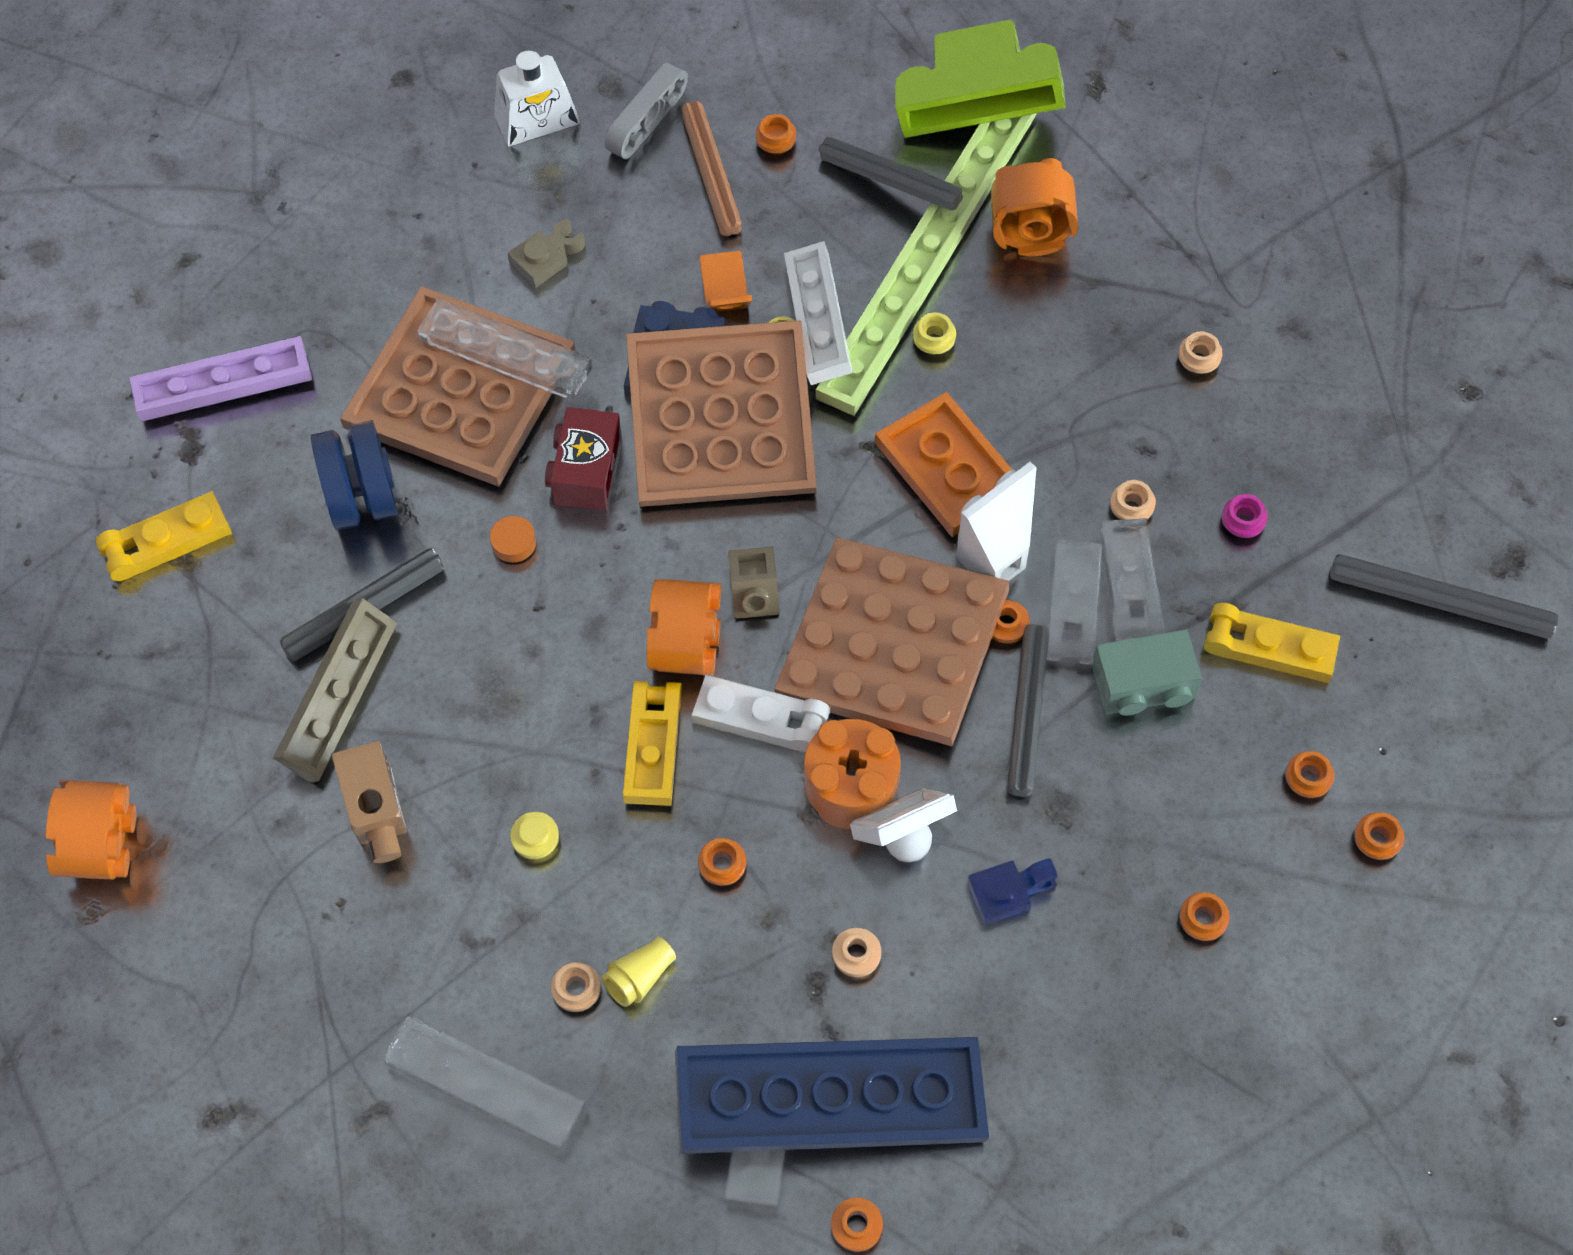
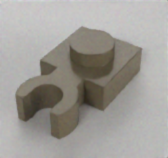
(545, 256)

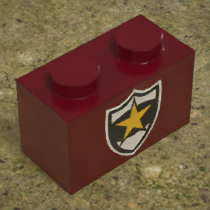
(584, 458)

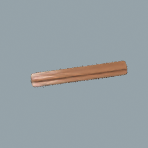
(711, 168)

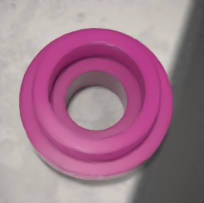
(1248, 506)

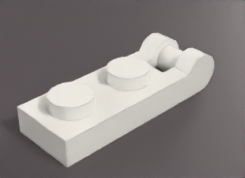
(758, 713)

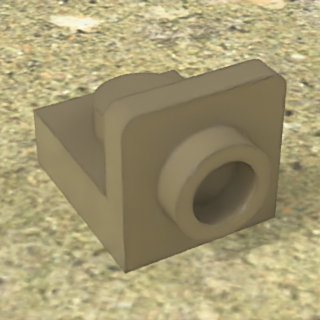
(754, 582)

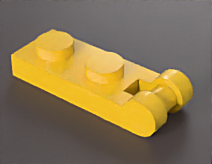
(163, 537)
(1272, 643)
(652, 744)

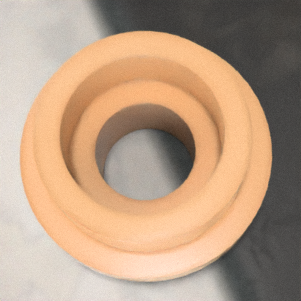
(1201, 343)
(1133, 491)
(852, 965)
(573, 973)

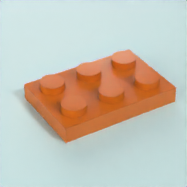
(942, 458)

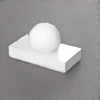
(905, 823)

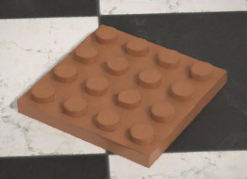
(445, 403)
(721, 413)
(894, 640)

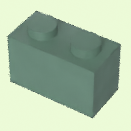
(1146, 672)

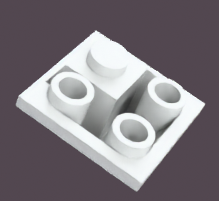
(998, 526)

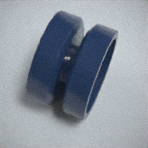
(354, 475)

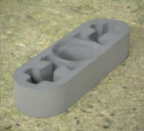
(646, 110)

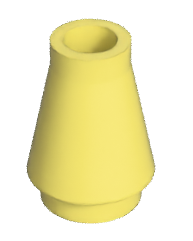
(636, 973)

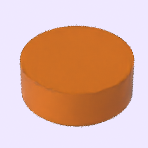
(512, 539)

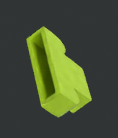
(978, 81)

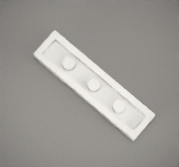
(819, 310)

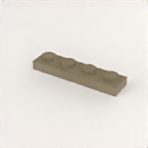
(335, 690)

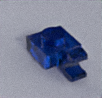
(1005, 892)

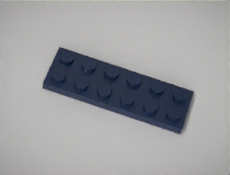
(829, 1094)

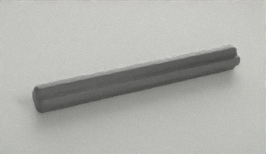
(1444, 596)

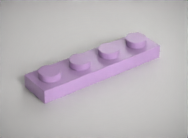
(220, 378)

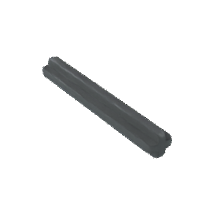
(891, 173)
(378, 593)
(1028, 711)

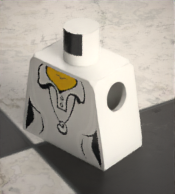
(532, 99)

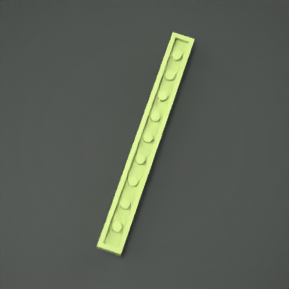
(921, 263)

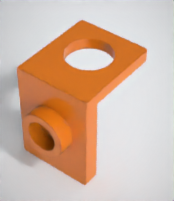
(724, 281)

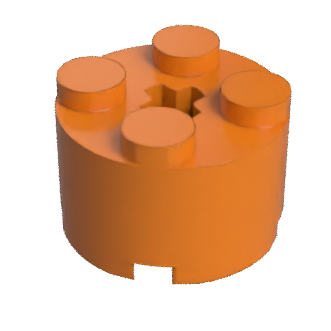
(1034, 207)
(683, 626)
(844, 749)
(89, 829)

